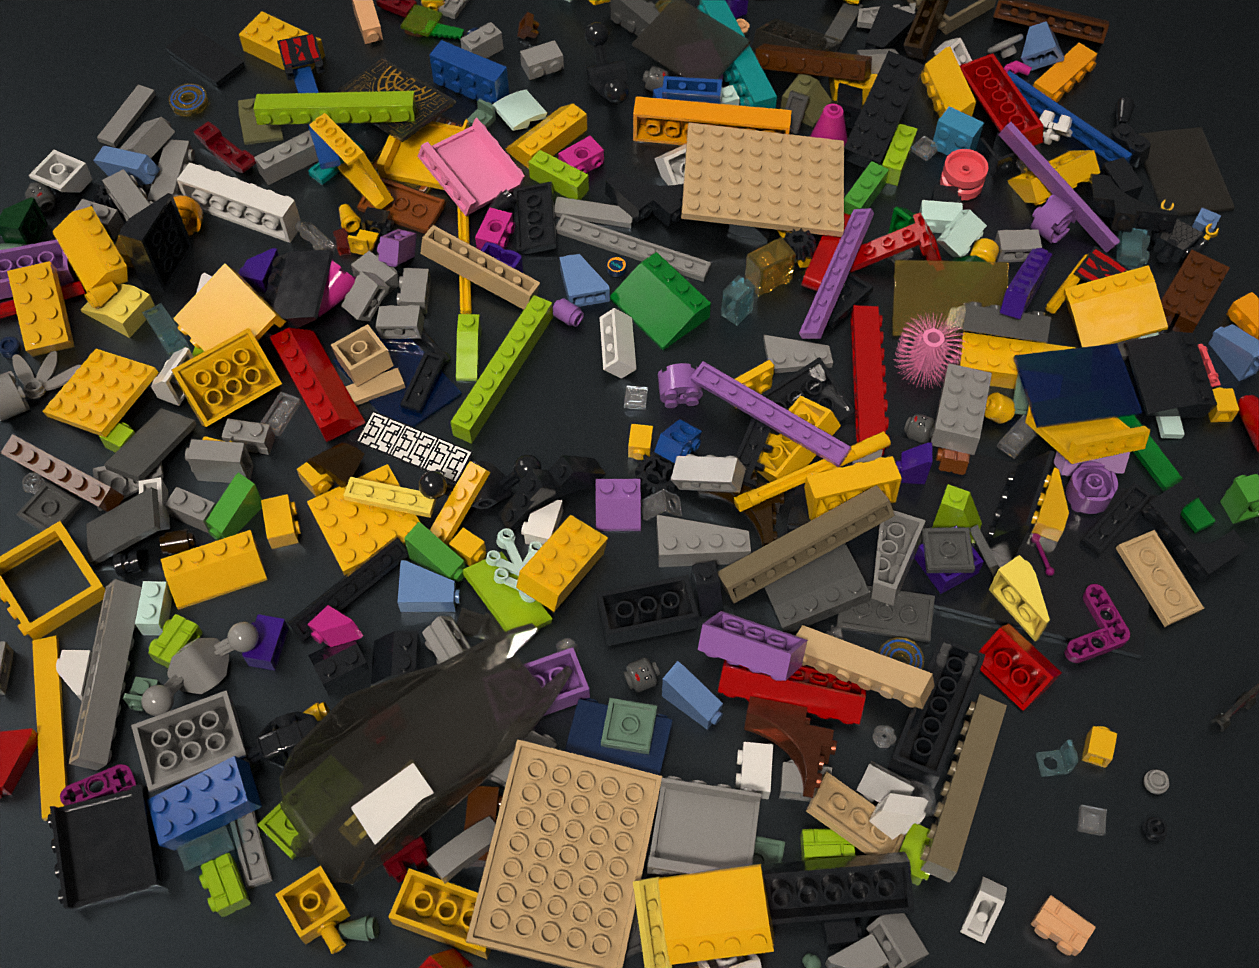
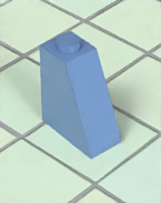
(1041, 47)
(139, 165)
(582, 282)
(1236, 350)
(425, 590)
(691, 696)

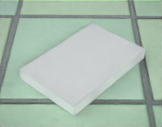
(391, 802)

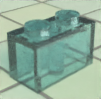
(1133, 248)
(737, 300)
(205, 848)

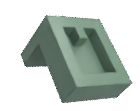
(484, 113)
(138, 688)

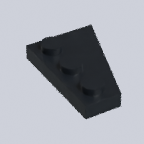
(852, 293)

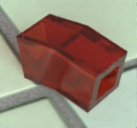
(342, 242)

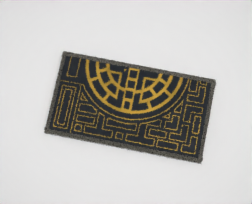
(389, 77)

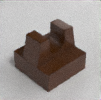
(528, 26)

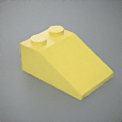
(122, 310)
(1021, 595)

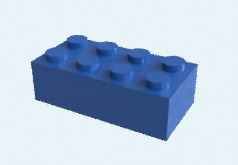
(468, 73)
(204, 803)

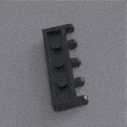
(752, 448)

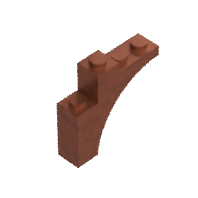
(791, 730)

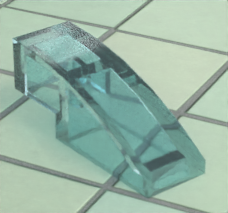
(165, 329)

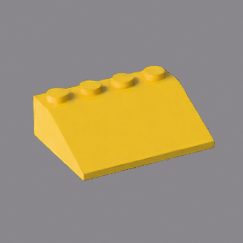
(1116, 308)
(226, 377)
(716, 914)

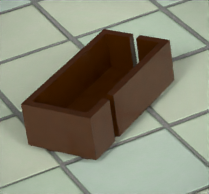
(1192, 290)

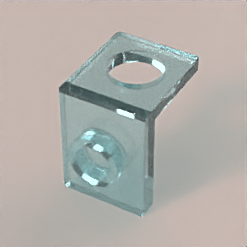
(1065, 757)

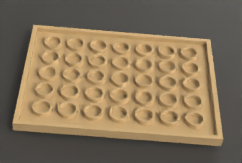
(764, 179)
(565, 859)

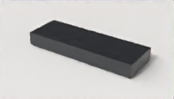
(422, 382)

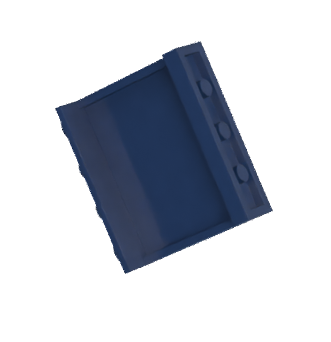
(587, 734)

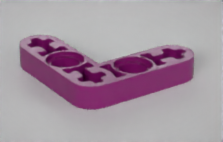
(1105, 634)
(110, 781)

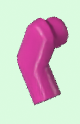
(1017, 66)

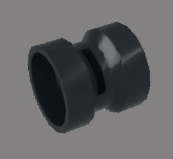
(128, 562)

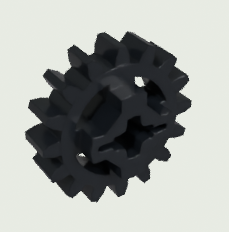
(651, 478)

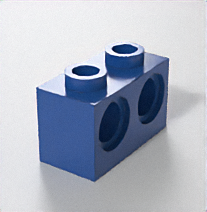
(678, 441)

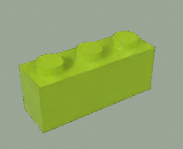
(899, 152)
(565, 178)

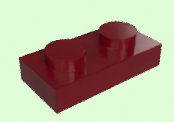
(399, 7)

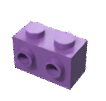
(396, 247)

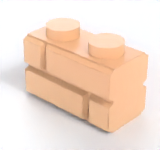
(1062, 926)

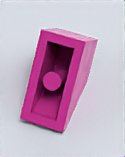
(333, 628)

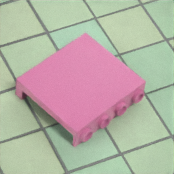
(471, 167)

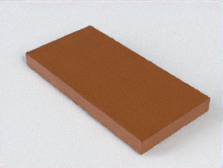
(410, 207)

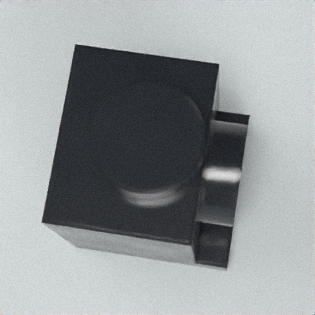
(377, 221)

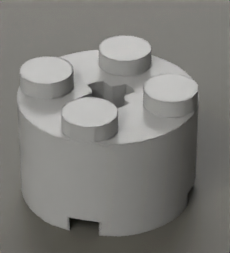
(11, 397)

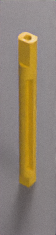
(798, 477)

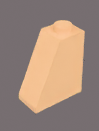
(367, 20)

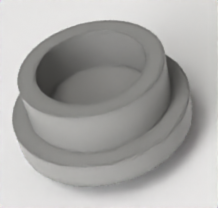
(1156, 781)

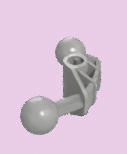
(199, 667)

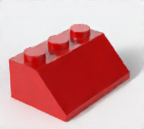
(1017, 666)

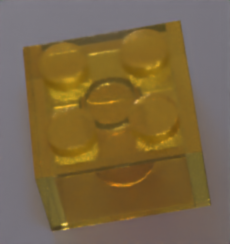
(770, 266)

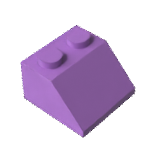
(618, 505)

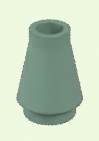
(360, 929)

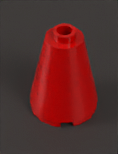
(1249, 414)

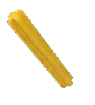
(1059, 297)

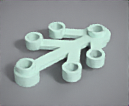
(506, 541)

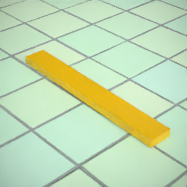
(49, 723)

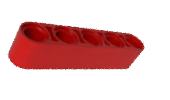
(821, 259)

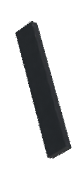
(351, 585)

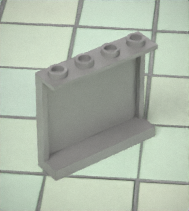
(702, 828)

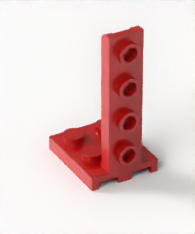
(897, 242)

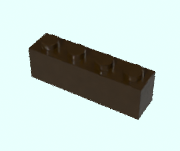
(924, 28)

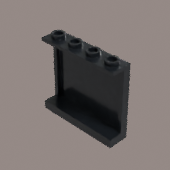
(105, 848)

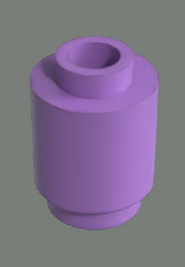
(567, 312)

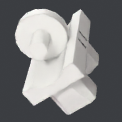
(1061, 128)

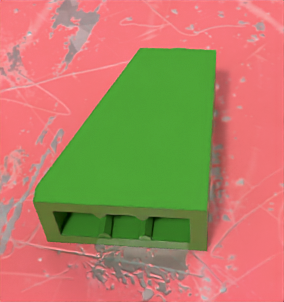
(235, 508)
(433, 554)

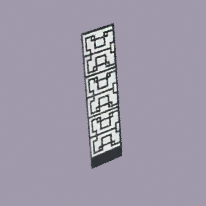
(410, 445)

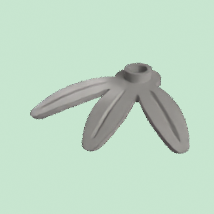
(36, 387)

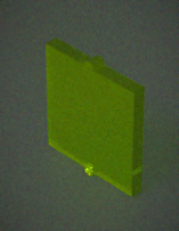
(421, 20)

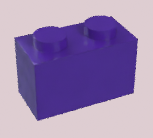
(271, 640)

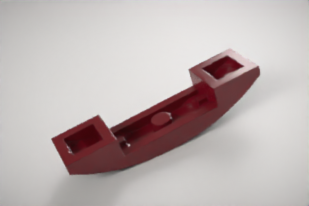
(223, 149)

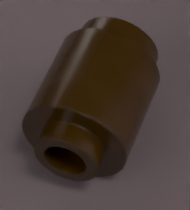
(177, 542)

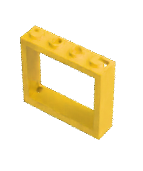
(66, 610)

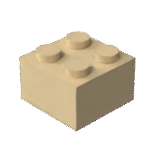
(362, 355)

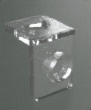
(660, 503)

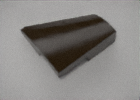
(338, 462)

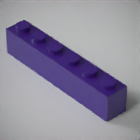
(1026, 283)

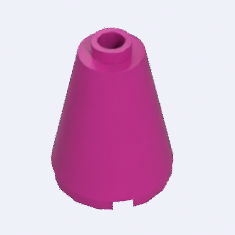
(831, 124)
(336, 288)

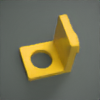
(362, 242)

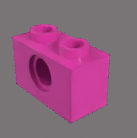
(583, 155)
(495, 228)

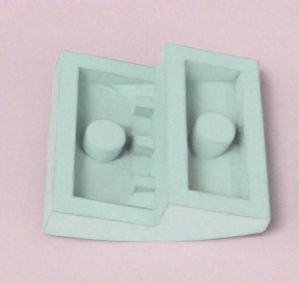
(519, 110)

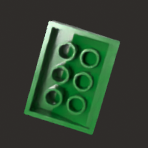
(661, 301)

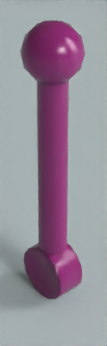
(1035, 538)

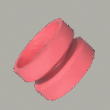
(966, 171)

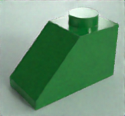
(900, 219)

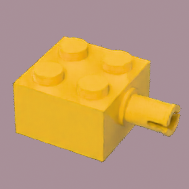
(315, 908)

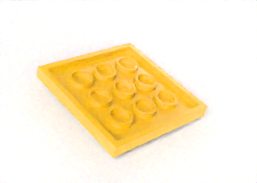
(100, 392)
(359, 529)

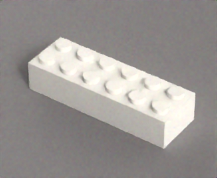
(240, 202)

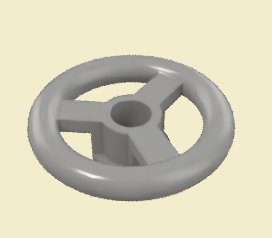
(1007, 46)

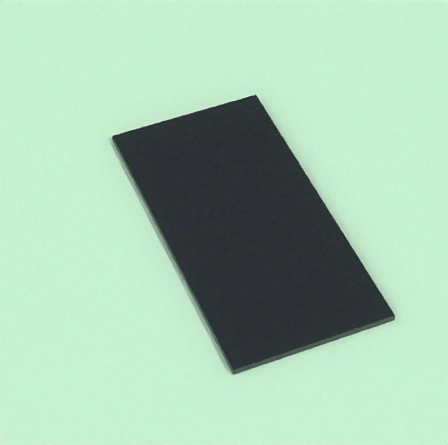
(1072, 562)

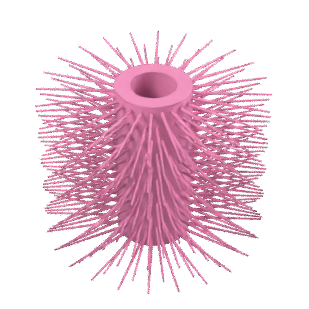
(928, 349)

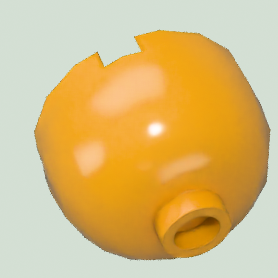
(190, 213)

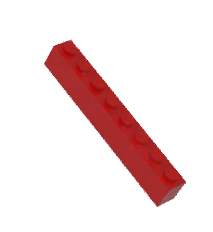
(868, 373)

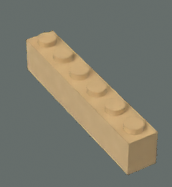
(479, 267)
(866, 668)

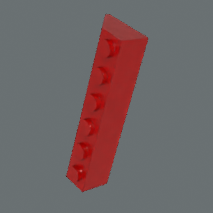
(1002, 97)
(317, 382)
(807, 688)

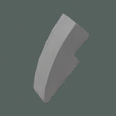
(462, 850)

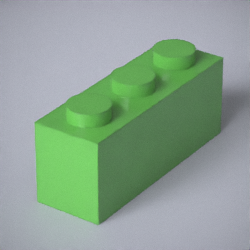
(866, 188)

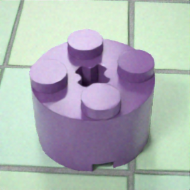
(1053, 219)
(677, 387)
(1091, 488)

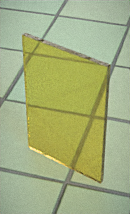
(942, 289)

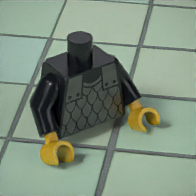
(1178, 244)

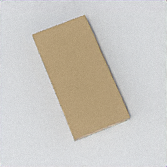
(1159, 578)
(849, 817)

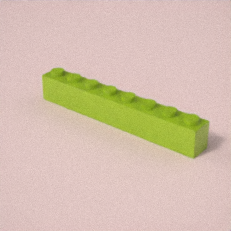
(339, 106)
(502, 369)

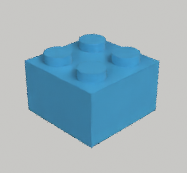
(957, 131)

